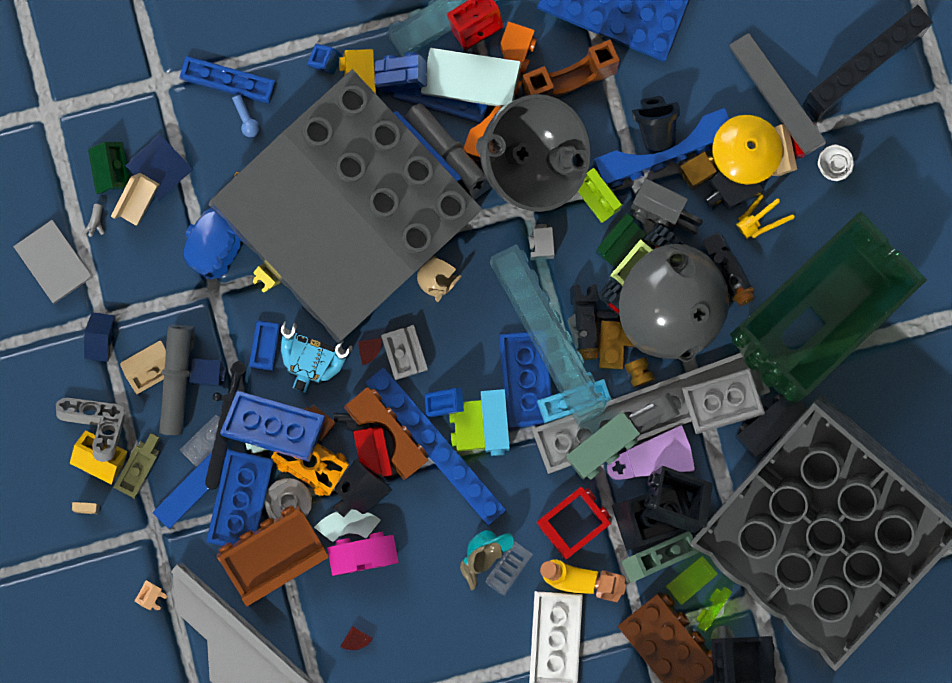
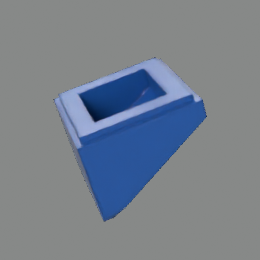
(324, 58)

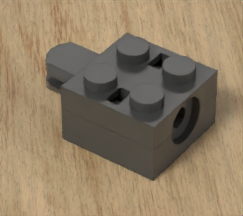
(663, 208)

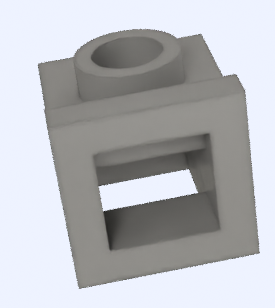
(541, 242)

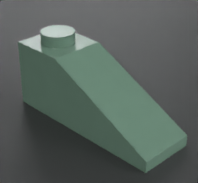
(659, 557)

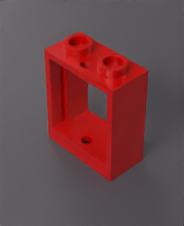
(467, 26)
(555, 538)

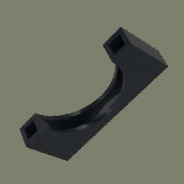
(853, 72)

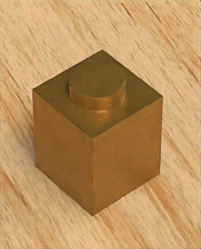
(698, 170)

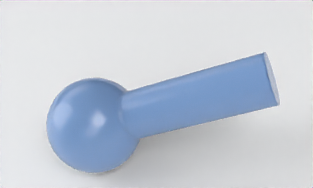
(250, 126)

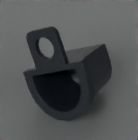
(657, 123)

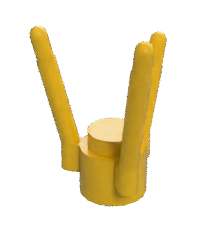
(749, 225)

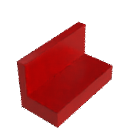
(372, 449)

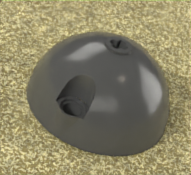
(540, 132)
(673, 311)

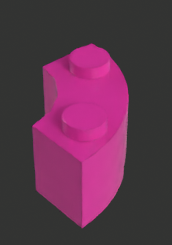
(362, 554)

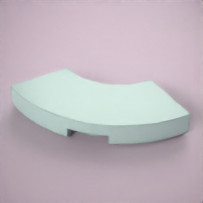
(353, 523)

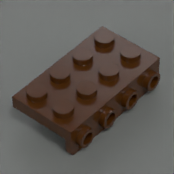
(668, 642)

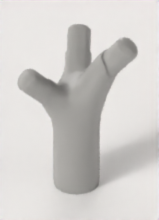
(94, 221)

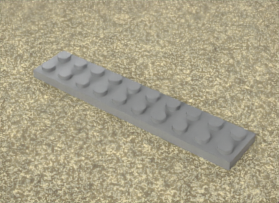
(564, 435)

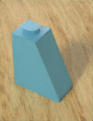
(495, 422)

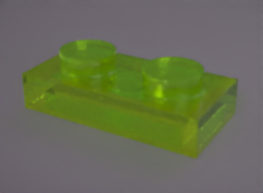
(691, 580)
(718, 600)

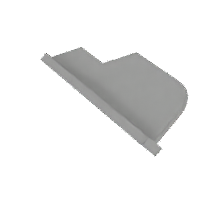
(234, 646)

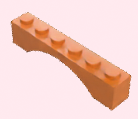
(514, 46)

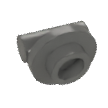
(721, 632)

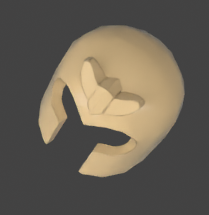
(436, 277)

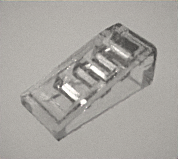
(498, 585)

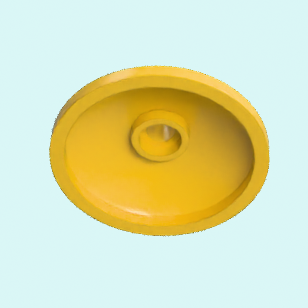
(740, 162)

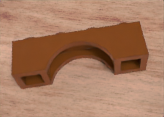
(406, 455)

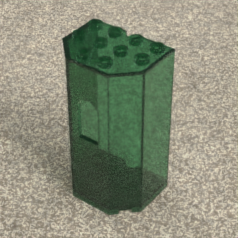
(850, 285)

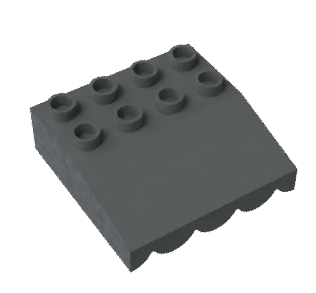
(345, 205)
(828, 532)

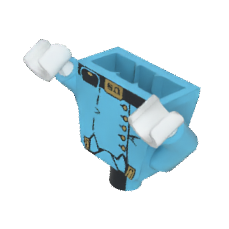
(310, 358)

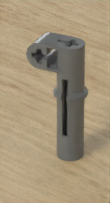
(452, 152)
(178, 345)

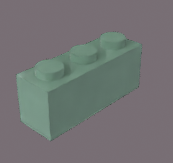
(603, 446)

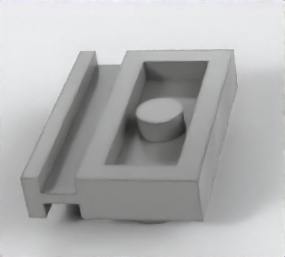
(404, 352)

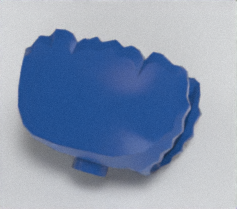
(210, 245)

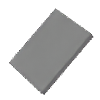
(52, 262)
(723, 401)

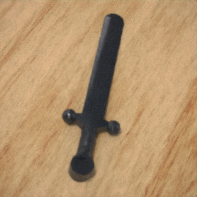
(221, 443)

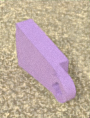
(667, 449)

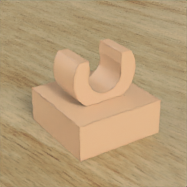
(148, 596)

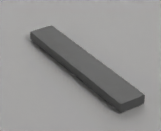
(777, 94)

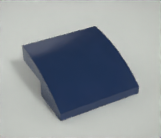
(161, 164)

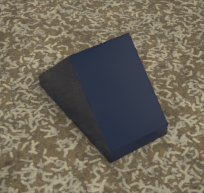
(98, 336)

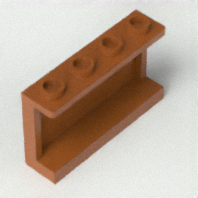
(272, 554)

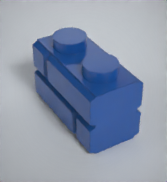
(400, 73)

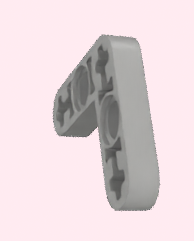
(103, 422)

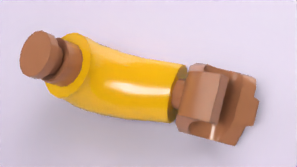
(579, 580)

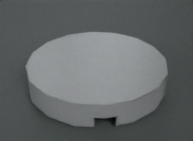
(287, 493)

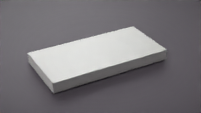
(555, 637)

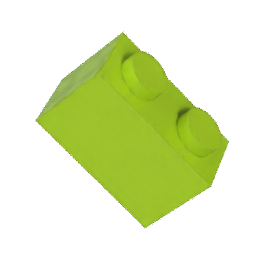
(468, 427)

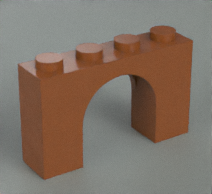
(597, 65)

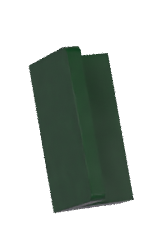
(108, 166)
(620, 241)

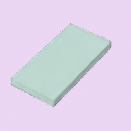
(471, 77)

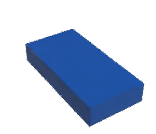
(264, 345)
(444, 402)

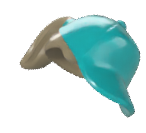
(482, 553)

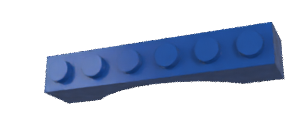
(620, 166)

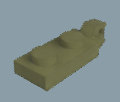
(138, 467)

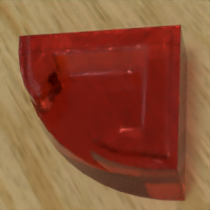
(369, 350)
(356, 640)

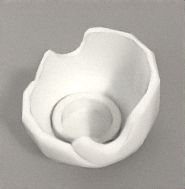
(836, 162)

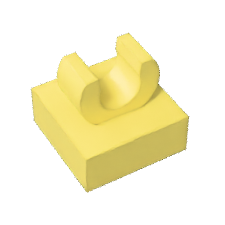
(266, 276)

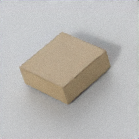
(86, 508)

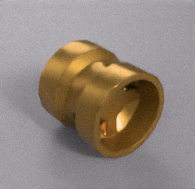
(639, 371)

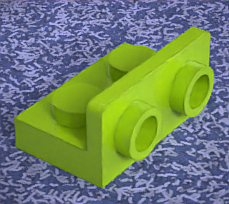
(599, 196)

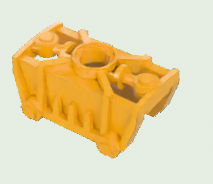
(309, 475)

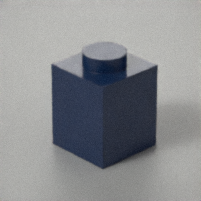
(207, 372)

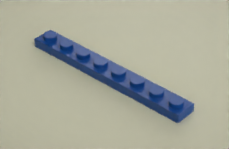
(436, 447)

